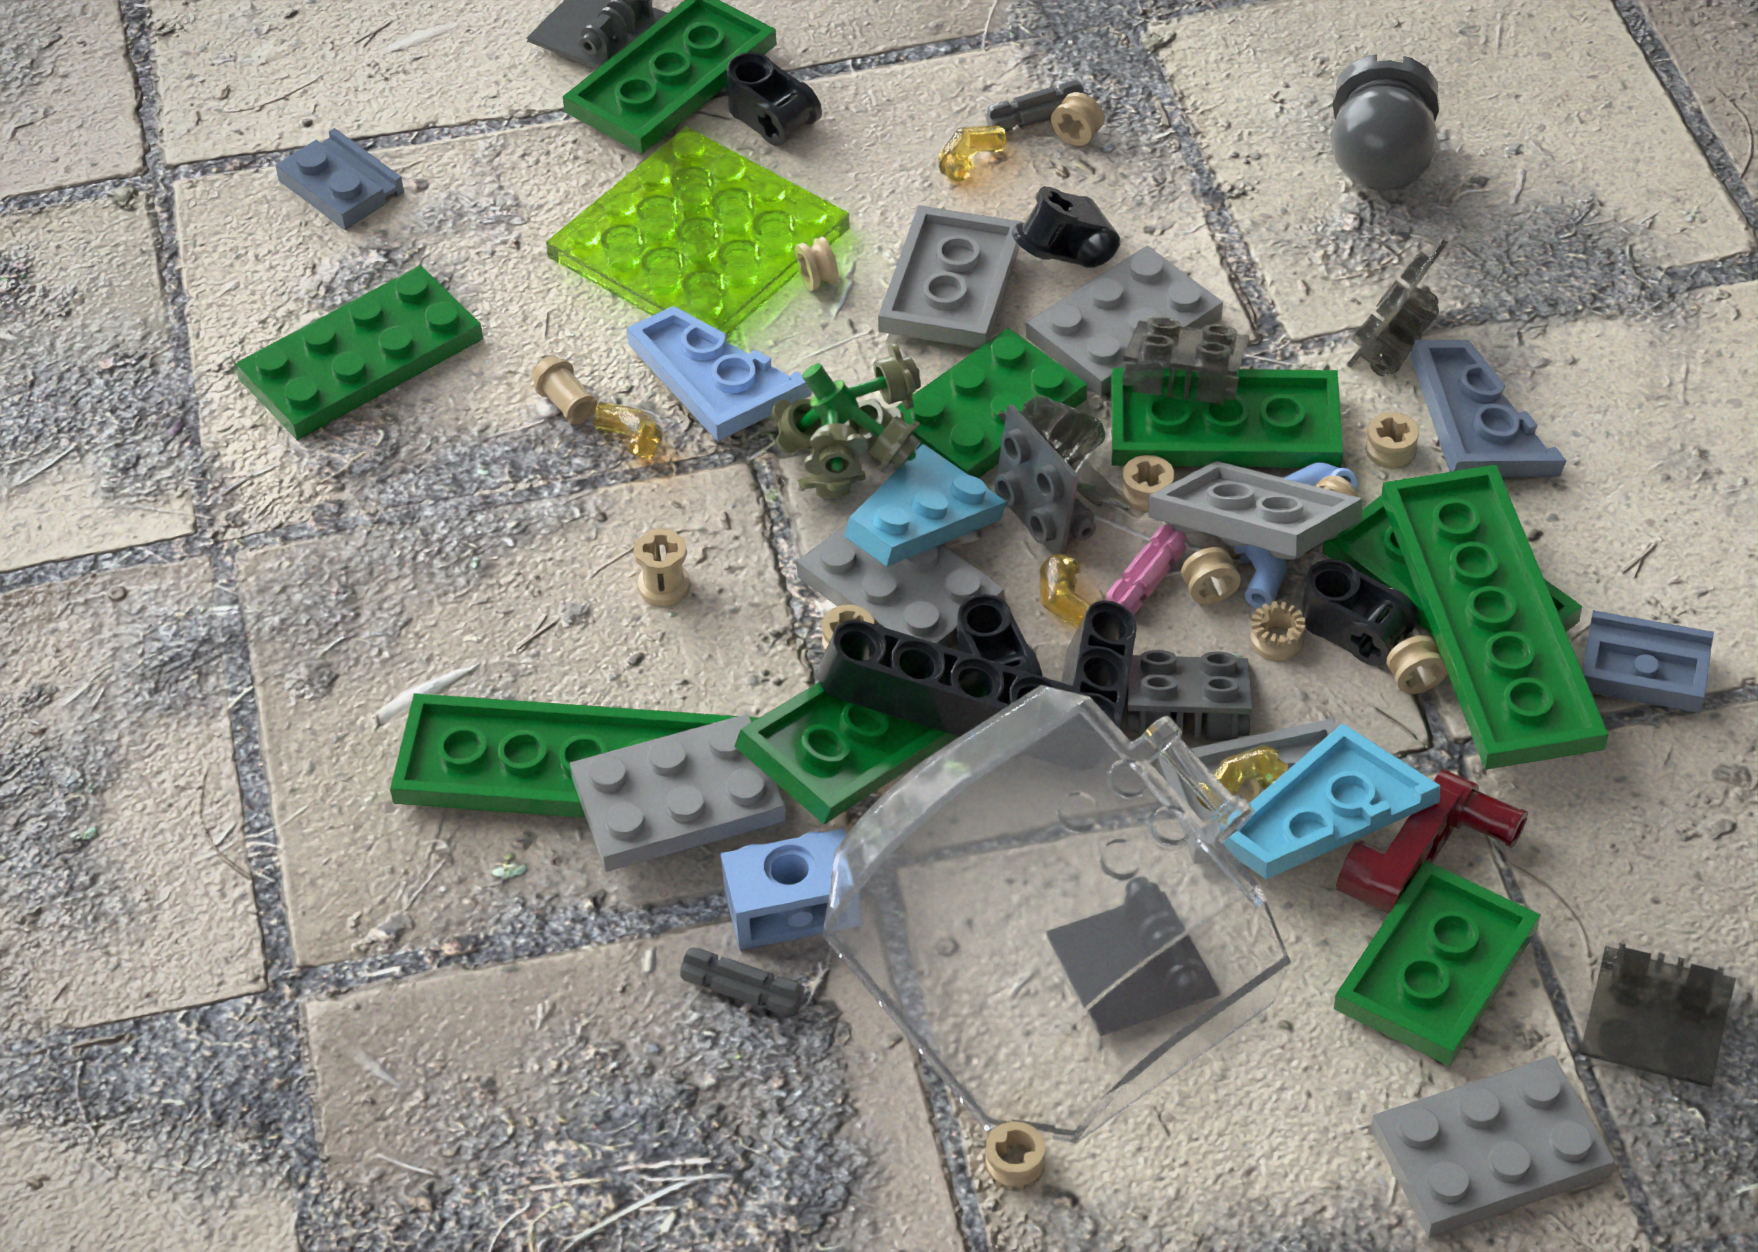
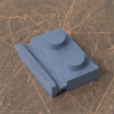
(339, 179)
(1647, 661)

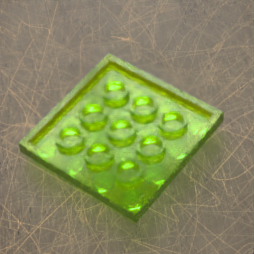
(696, 233)

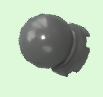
(1385, 122)

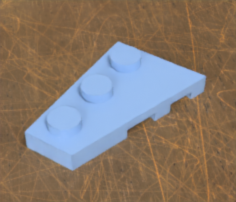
(710, 376)

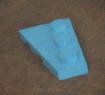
(921, 509)
(1328, 800)

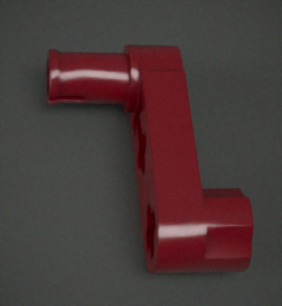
(1383, 876)

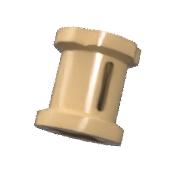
(649, 558)

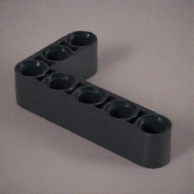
(961, 690)

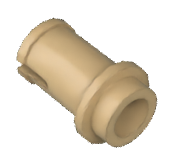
(557, 381)

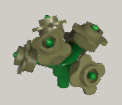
(842, 429)

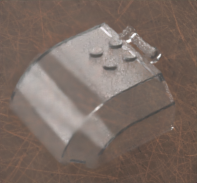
(1055, 914)

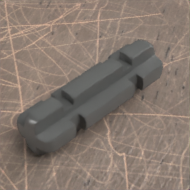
(1030, 107)
(742, 981)

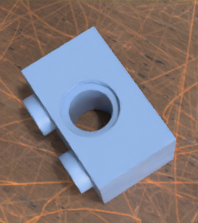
(757, 890)

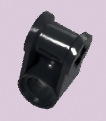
(769, 97)
(1067, 230)
(1354, 611)
(991, 632)

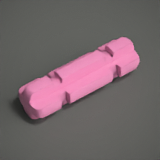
(1148, 568)

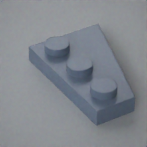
(1474, 416)

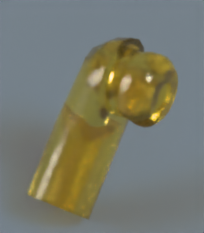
(964, 143)
(629, 421)
(1058, 589)
(1254, 763)

